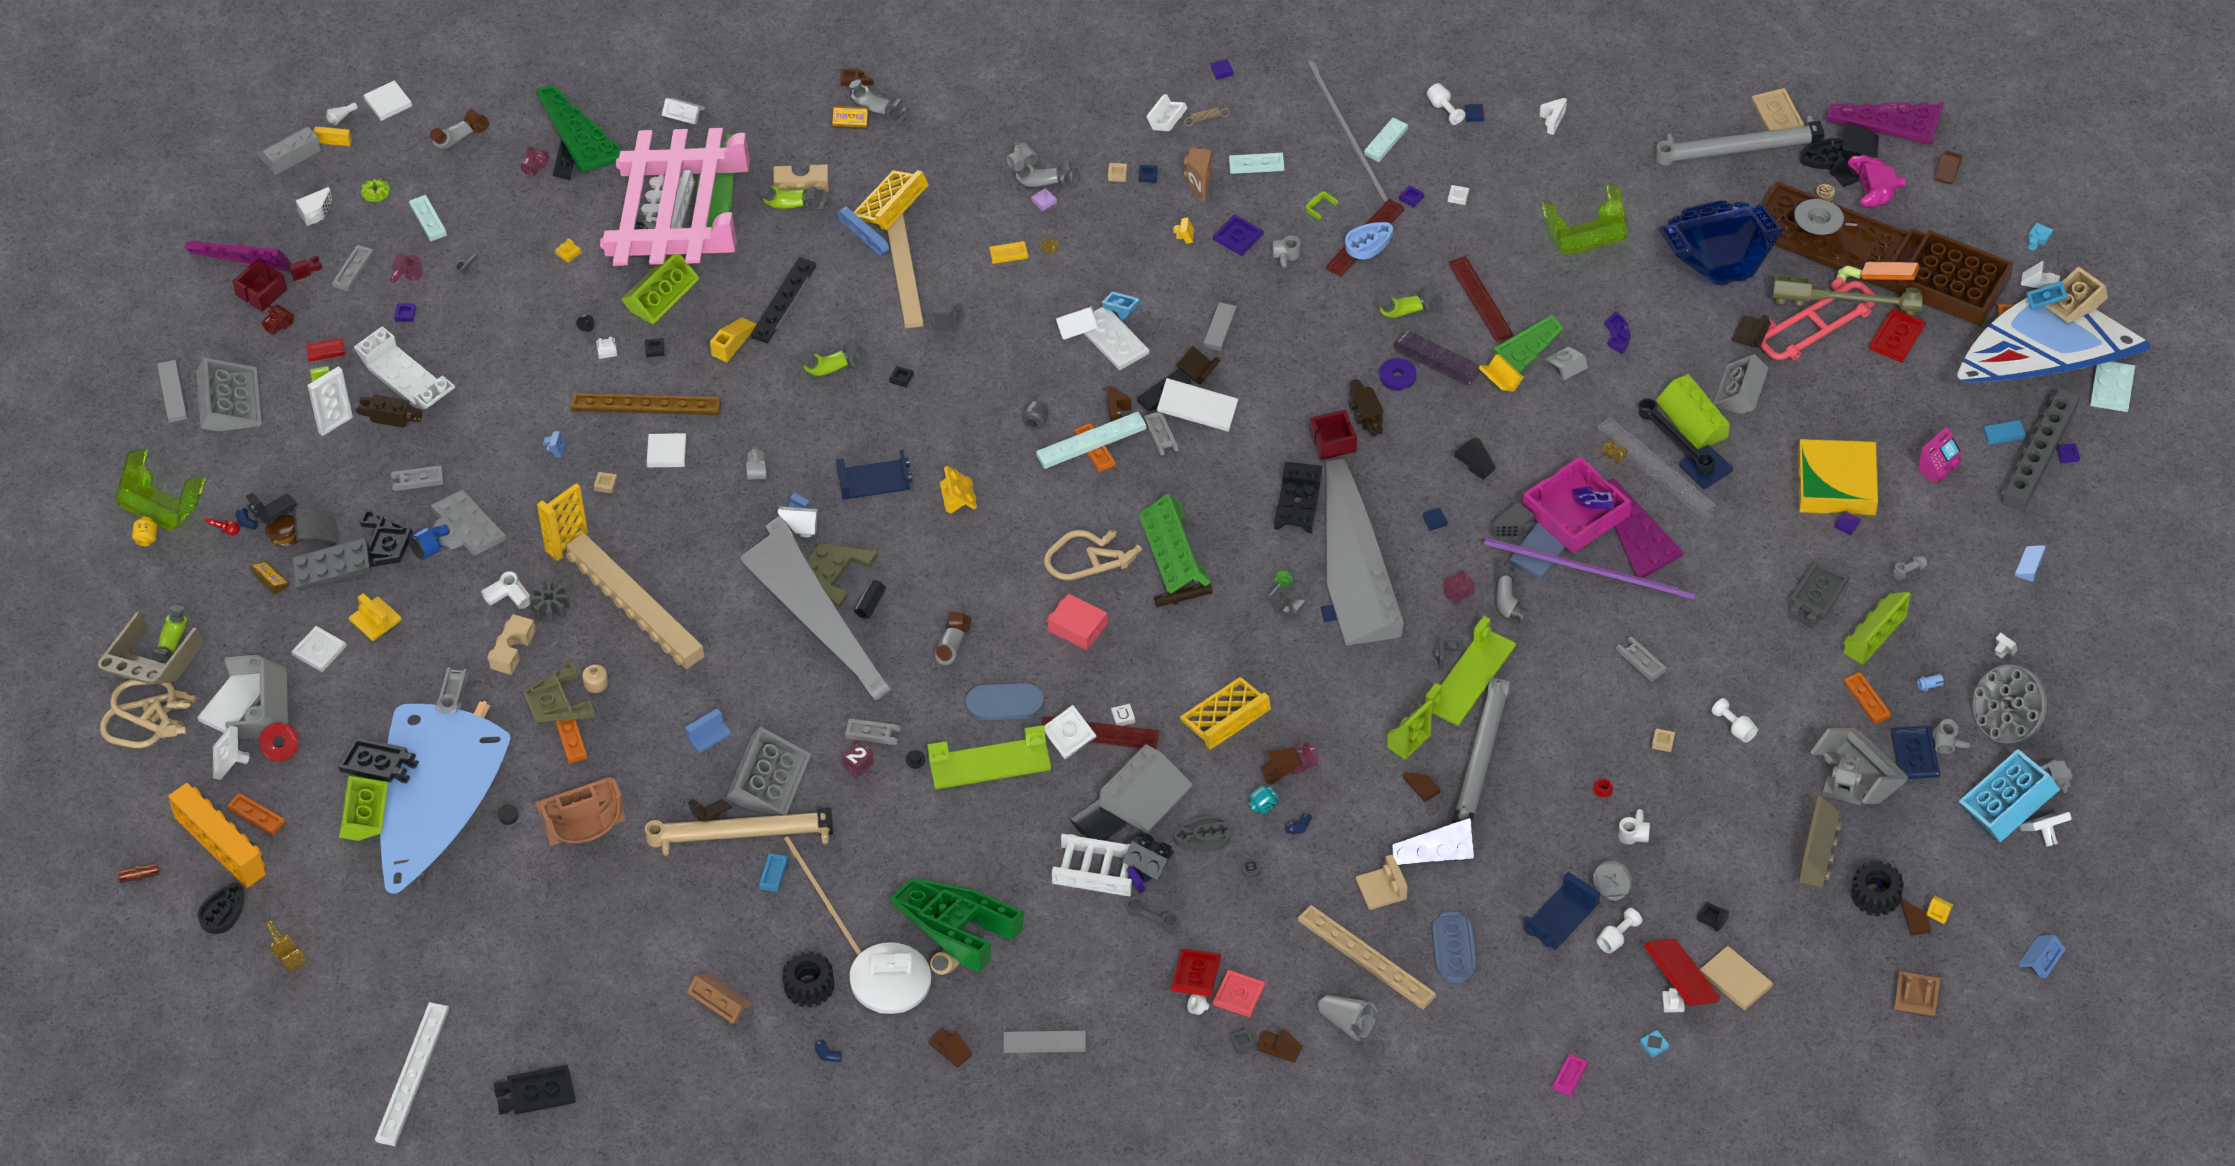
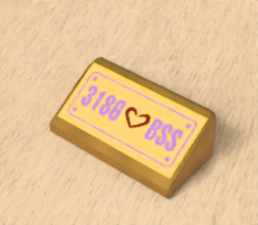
(850, 117)
(269, 577)

